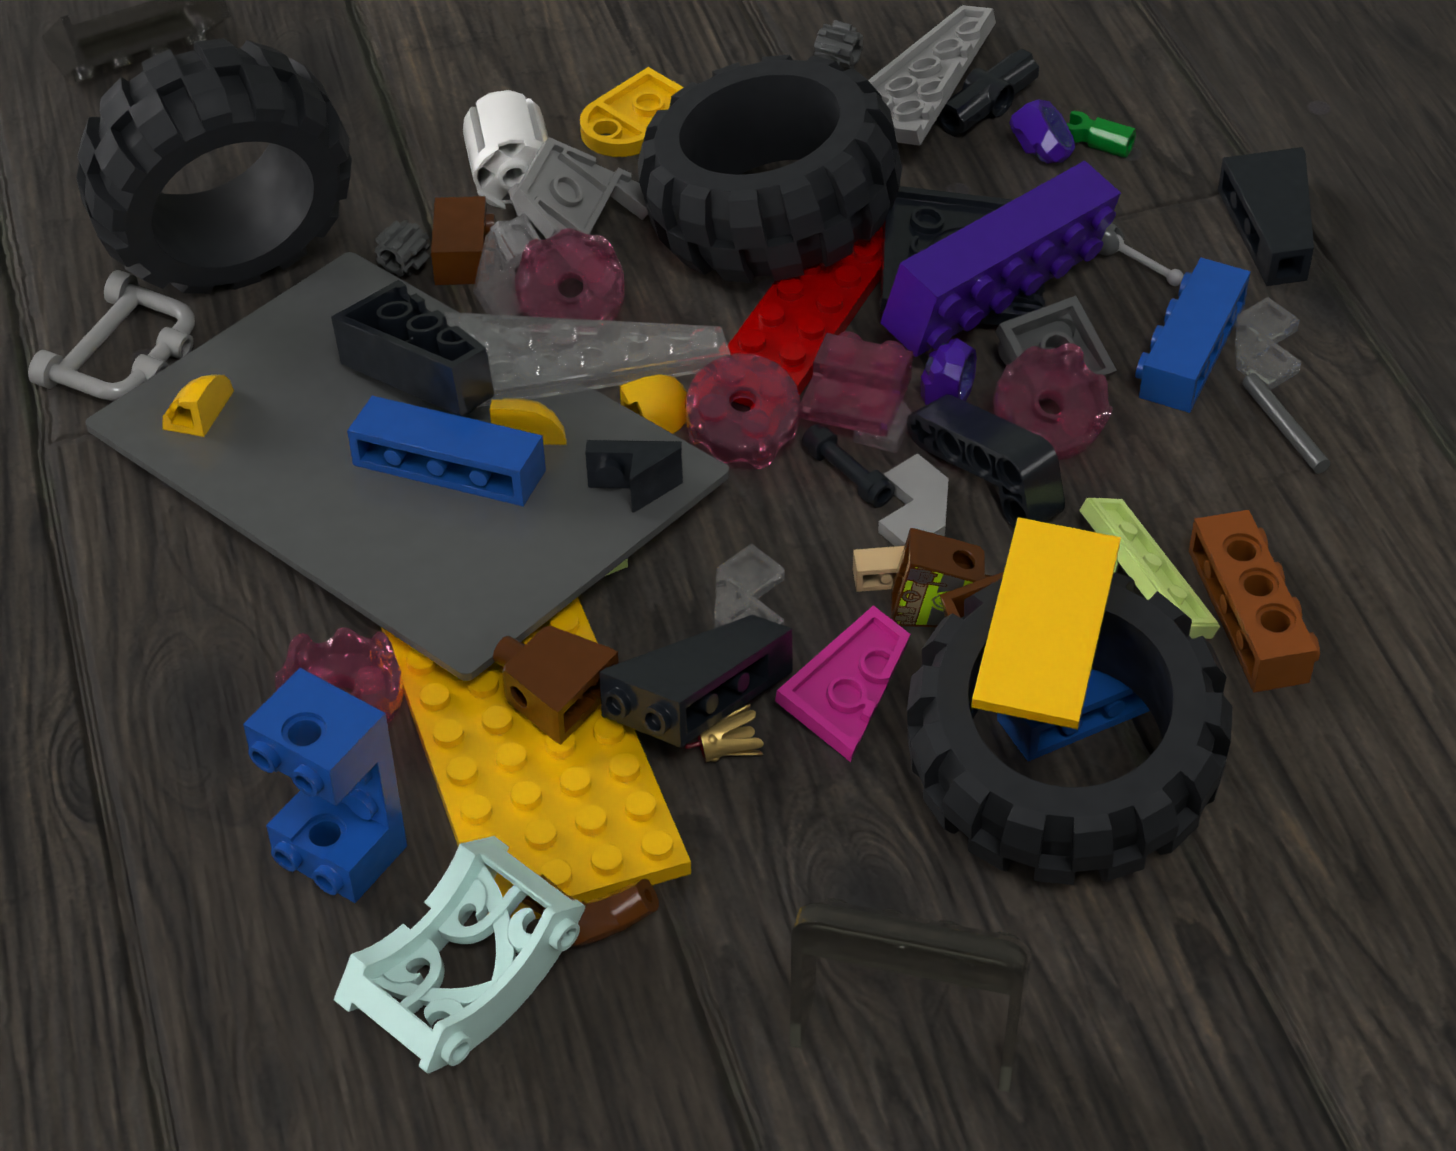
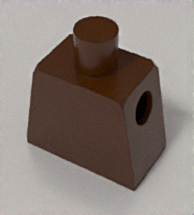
(554, 678)

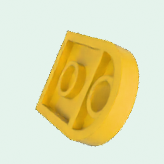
(626, 113)

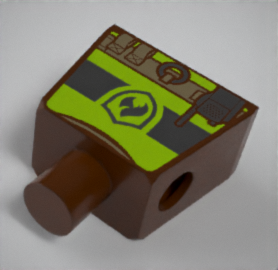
(930, 568)

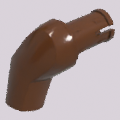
(610, 912)

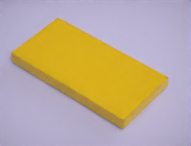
(1046, 623)

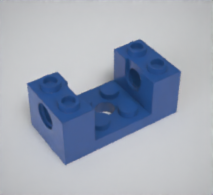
(340, 757)

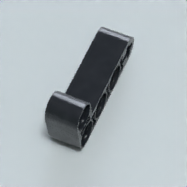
(996, 451)

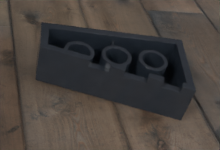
(413, 350)

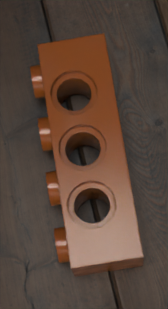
(1253, 601)

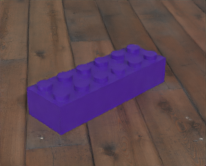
(999, 257)

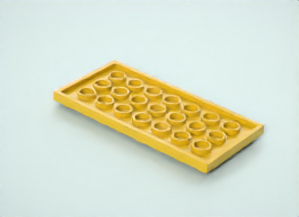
(567, 810)

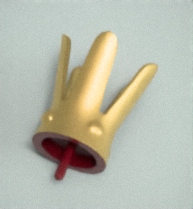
(728, 738)

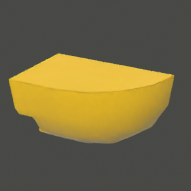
(657, 399)
(198, 405)
(528, 417)

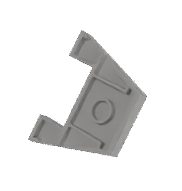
(570, 190)

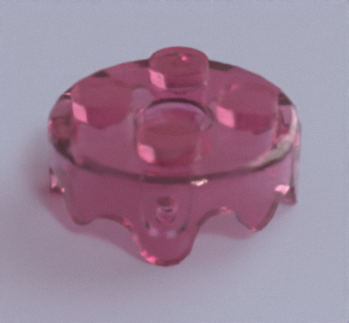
(567, 256)
(1062, 378)
(738, 435)
(350, 662)

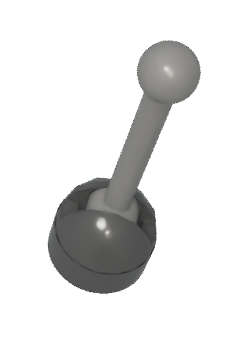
(1114, 241)

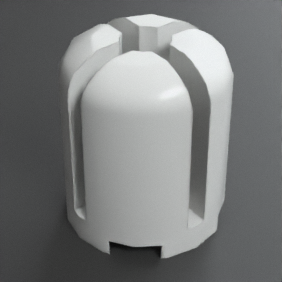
(502, 142)

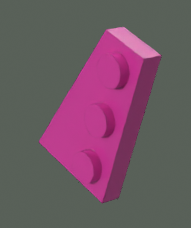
(846, 681)

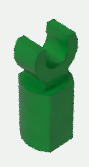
(1102, 134)

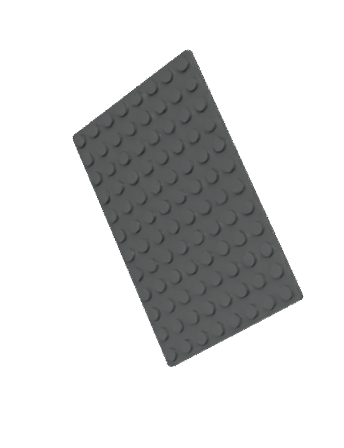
(407, 554)

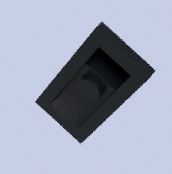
(643, 466)

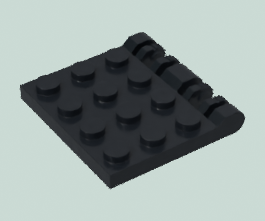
(928, 216)

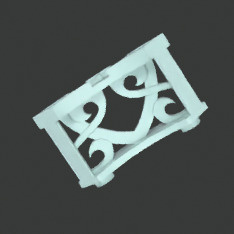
(474, 1011)

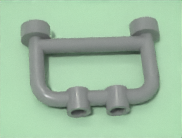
(123, 291)

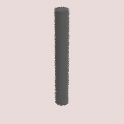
(1286, 423)

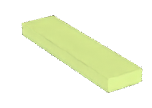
(1147, 562)

